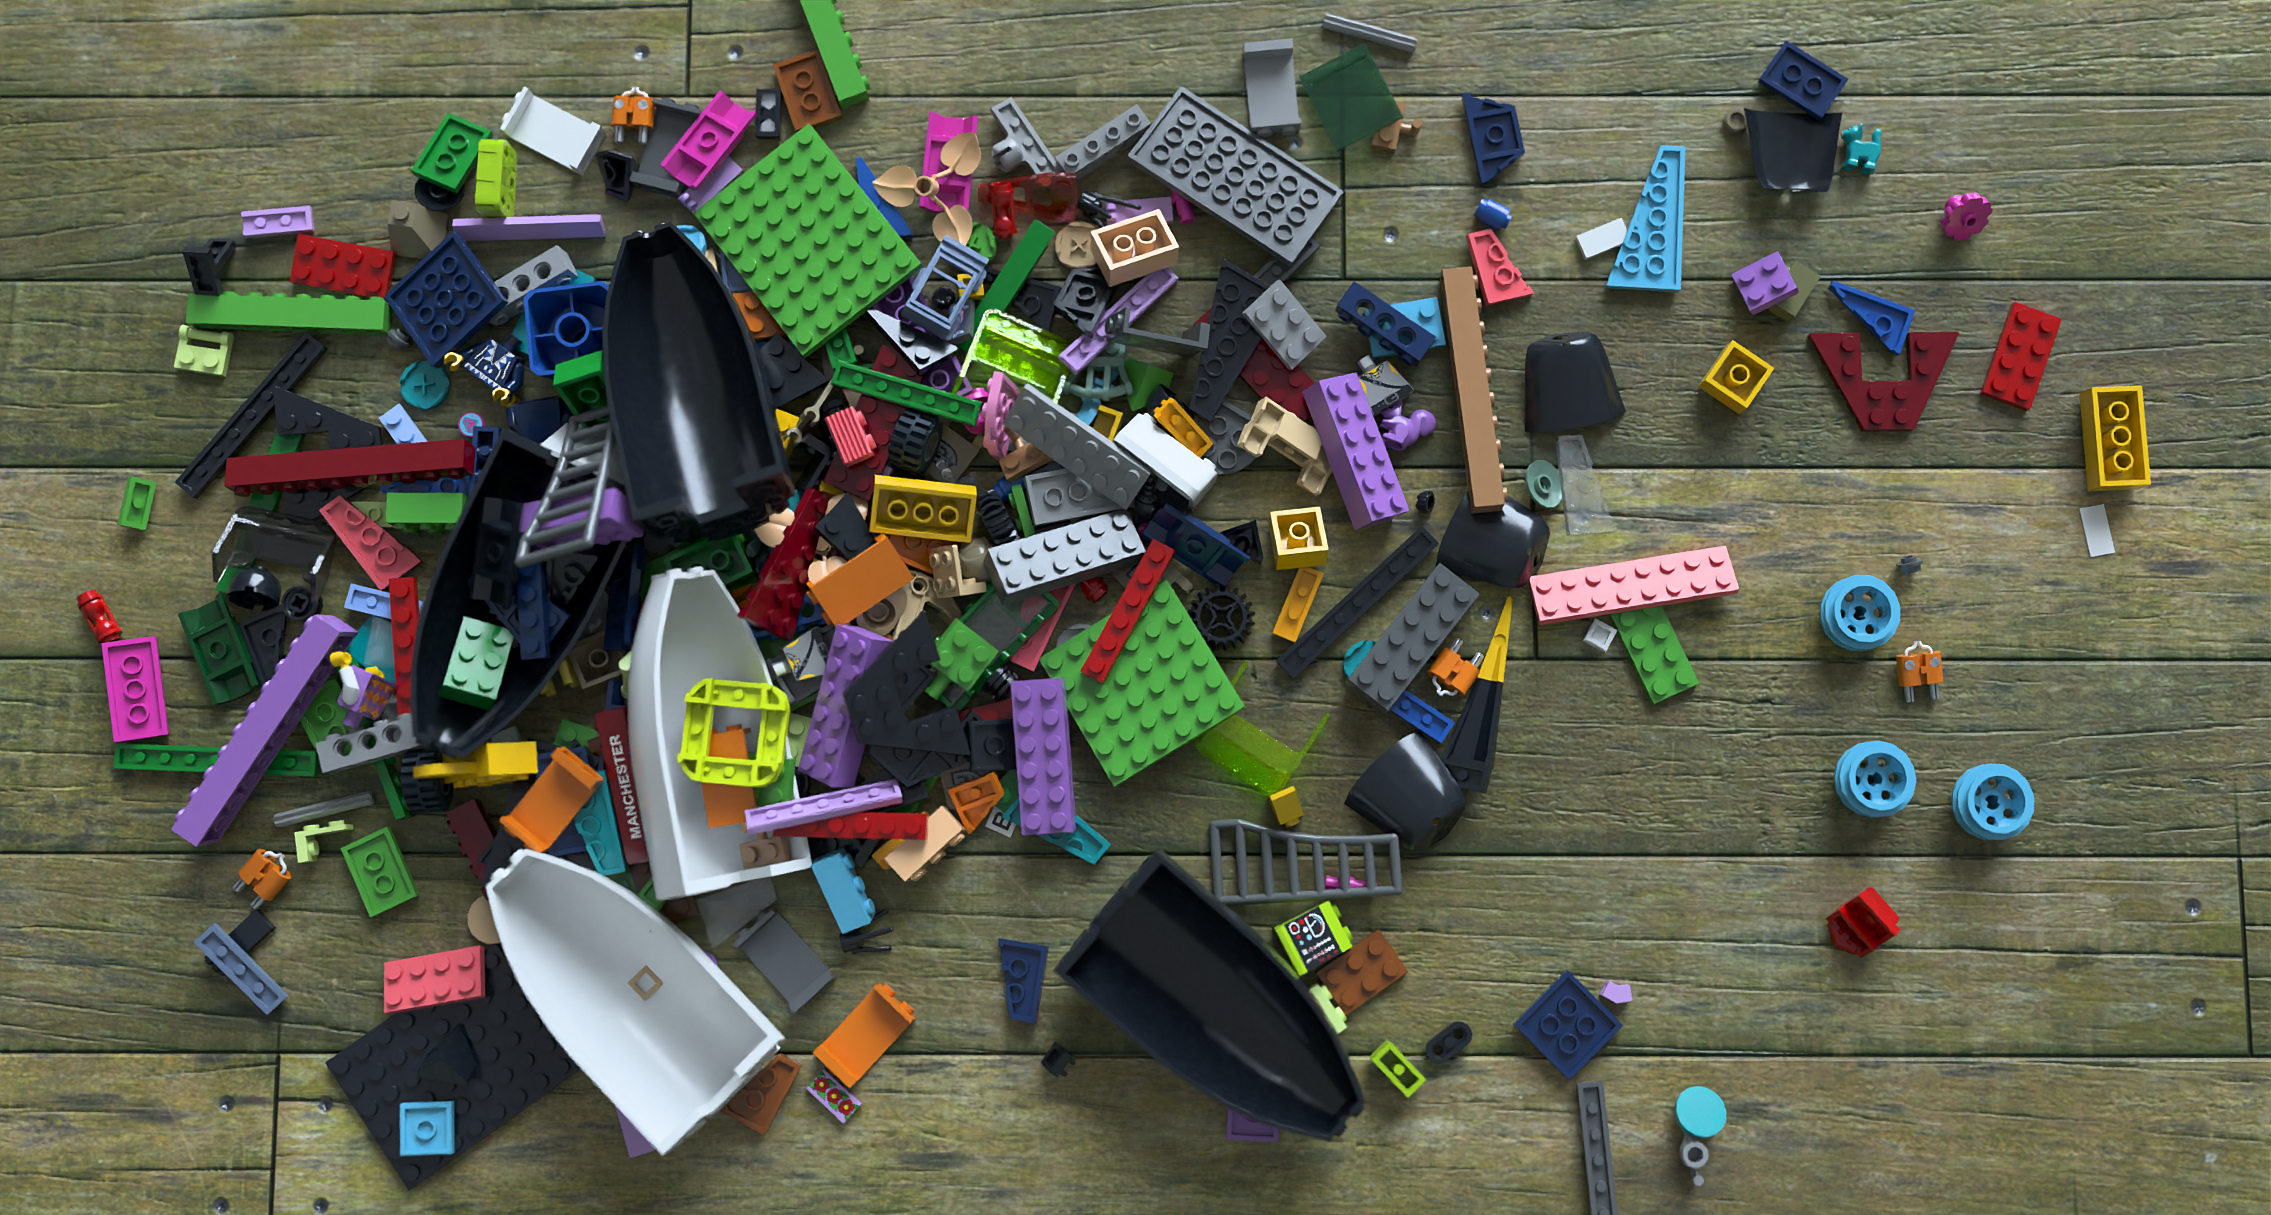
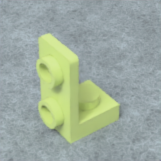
(308, 847)

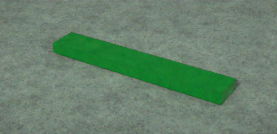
(1014, 273)
(906, 393)

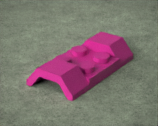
(708, 141)
(953, 187)

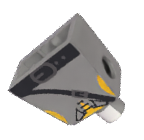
(1382, 384)
(803, 657)

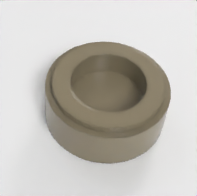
(1735, 121)

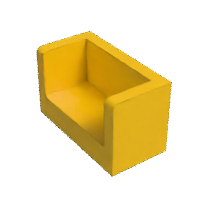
(1108, 422)

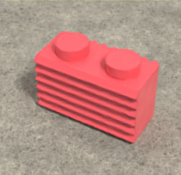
(850, 436)

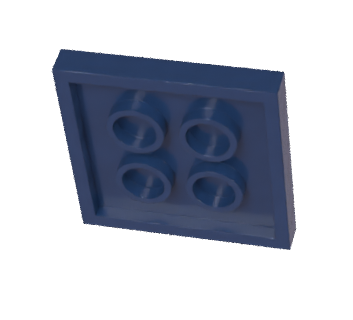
(1567, 1024)

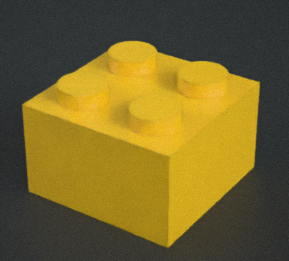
(1736, 377)
(1298, 538)

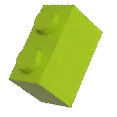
(1397, 1068)

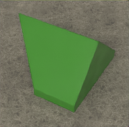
(1144, 380)

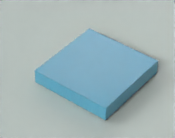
(426, 1128)

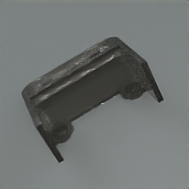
(278, 539)

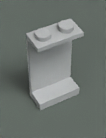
(1271, 87)

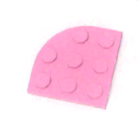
(1000, 401)

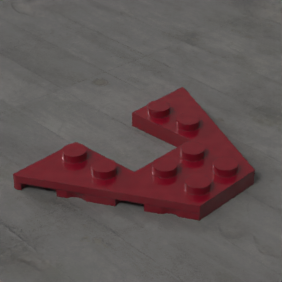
(1885, 403)

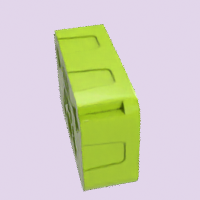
(495, 179)

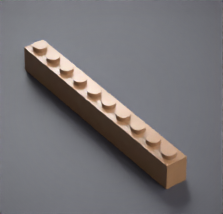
(1472, 390)

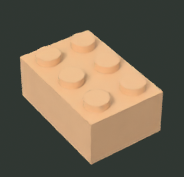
(1134, 247)
(914, 856)

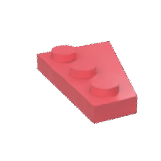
(1494, 270)

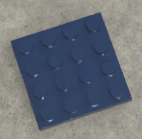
(446, 299)

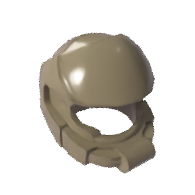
(972, 557)

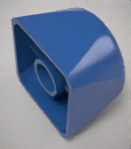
(557, 318)

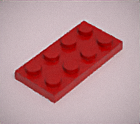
(342, 266)
(2020, 356)

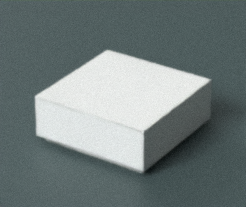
(1599, 635)

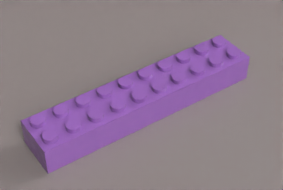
(263, 730)

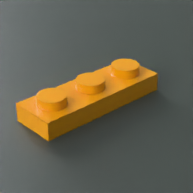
(1297, 603)

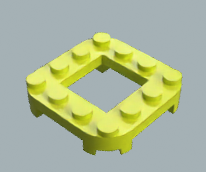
(698, 728)

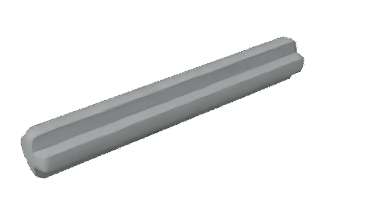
(1369, 33)
(324, 809)

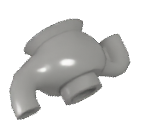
(1693, 1156)

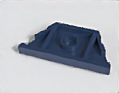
(1493, 135)

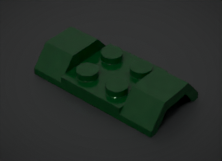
(219, 651)

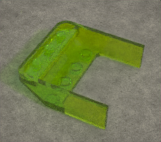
(1018, 352)
(1251, 752)

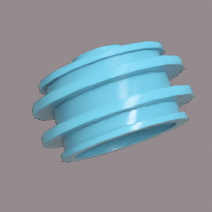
(1837, 622)
(1852, 779)
(1971, 807)

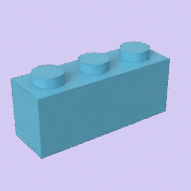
(843, 890)

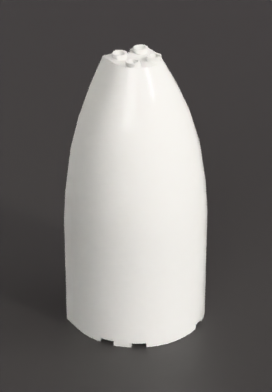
(683, 637)
(576, 949)

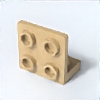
(948, 574)

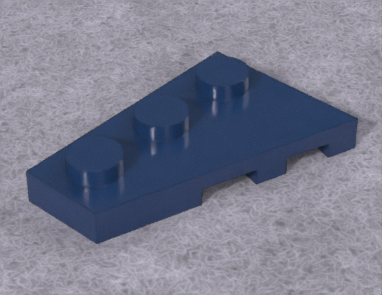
(1024, 977)

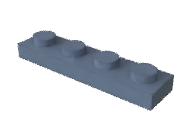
(241, 968)

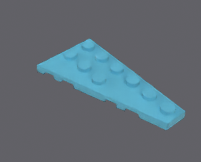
(1653, 242)

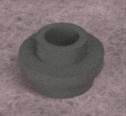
(399, 339)
(1909, 564)

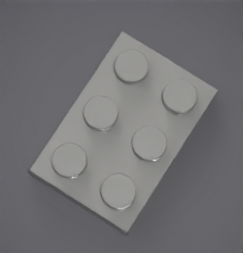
(1284, 324)

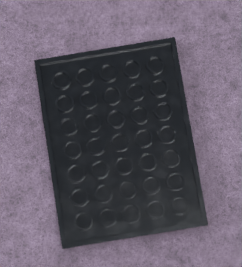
(513, 1056)

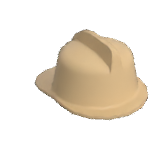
(885, 614)

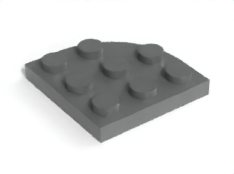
(1225, 433)

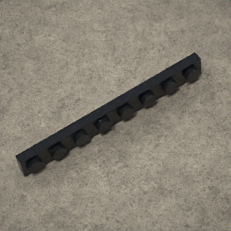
(250, 416)
(1357, 602)

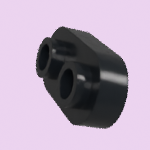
(1449, 1043)

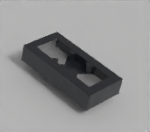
(769, 114)

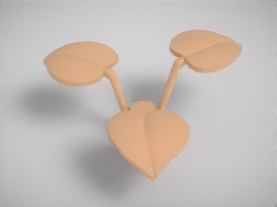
(900, 183)
(772, 534)

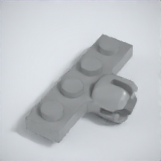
(1021, 144)

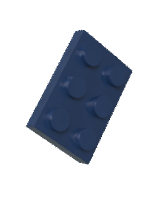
(1802, 80)

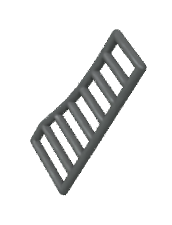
(553, 493)
(1291, 839)

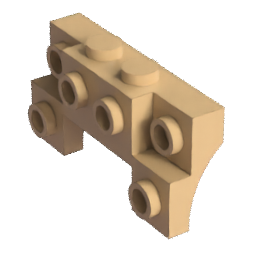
(1291, 438)

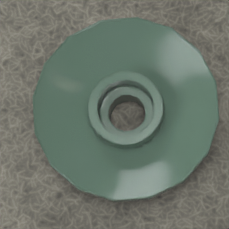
(1543, 483)

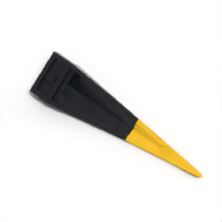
(1474, 740)

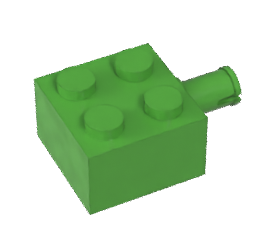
(962, 657)

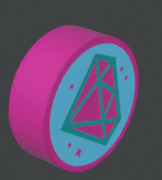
(467, 422)

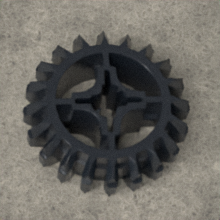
(996, 518)
(1229, 626)

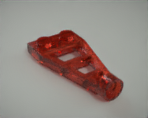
(1063, 195)

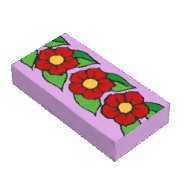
(834, 1095)

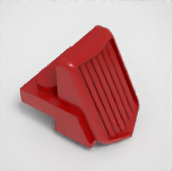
(1862, 923)

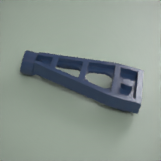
(556, 617)

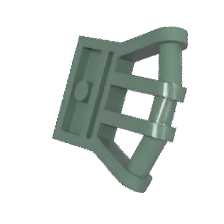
(1109, 360)

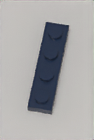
(533, 612)

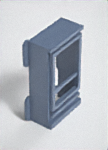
(961, 258)

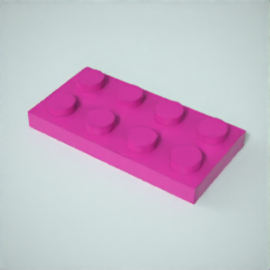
(135, 689)

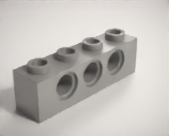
(1104, 143)
(533, 275)
(333, 755)

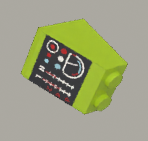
(1313, 937)

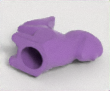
(1405, 431)

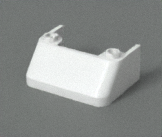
(1167, 458)

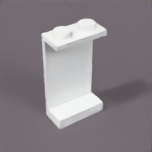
(552, 131)

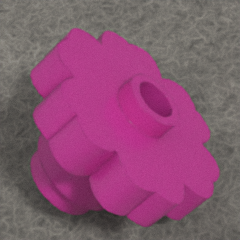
(1965, 215)

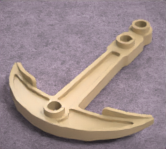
(916, 599)

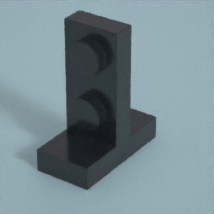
(205, 264)

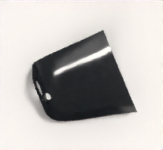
(1793, 149)
(1569, 384)
(1494, 544)
(1407, 792)

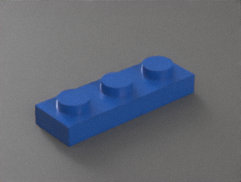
(1422, 716)

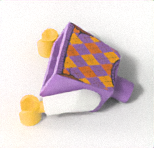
(363, 690)

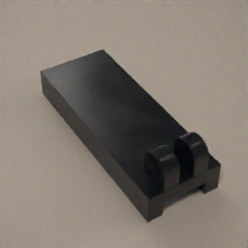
(247, 935)

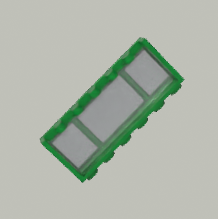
(1004, 628)

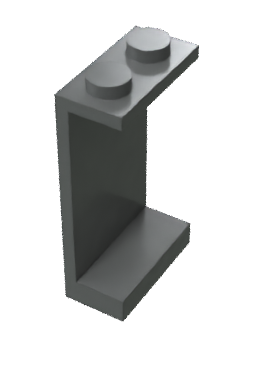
(669, 126)
(1192, 341)
(784, 959)

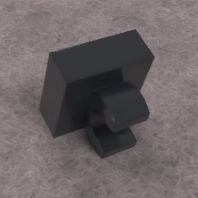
(1057, 1059)

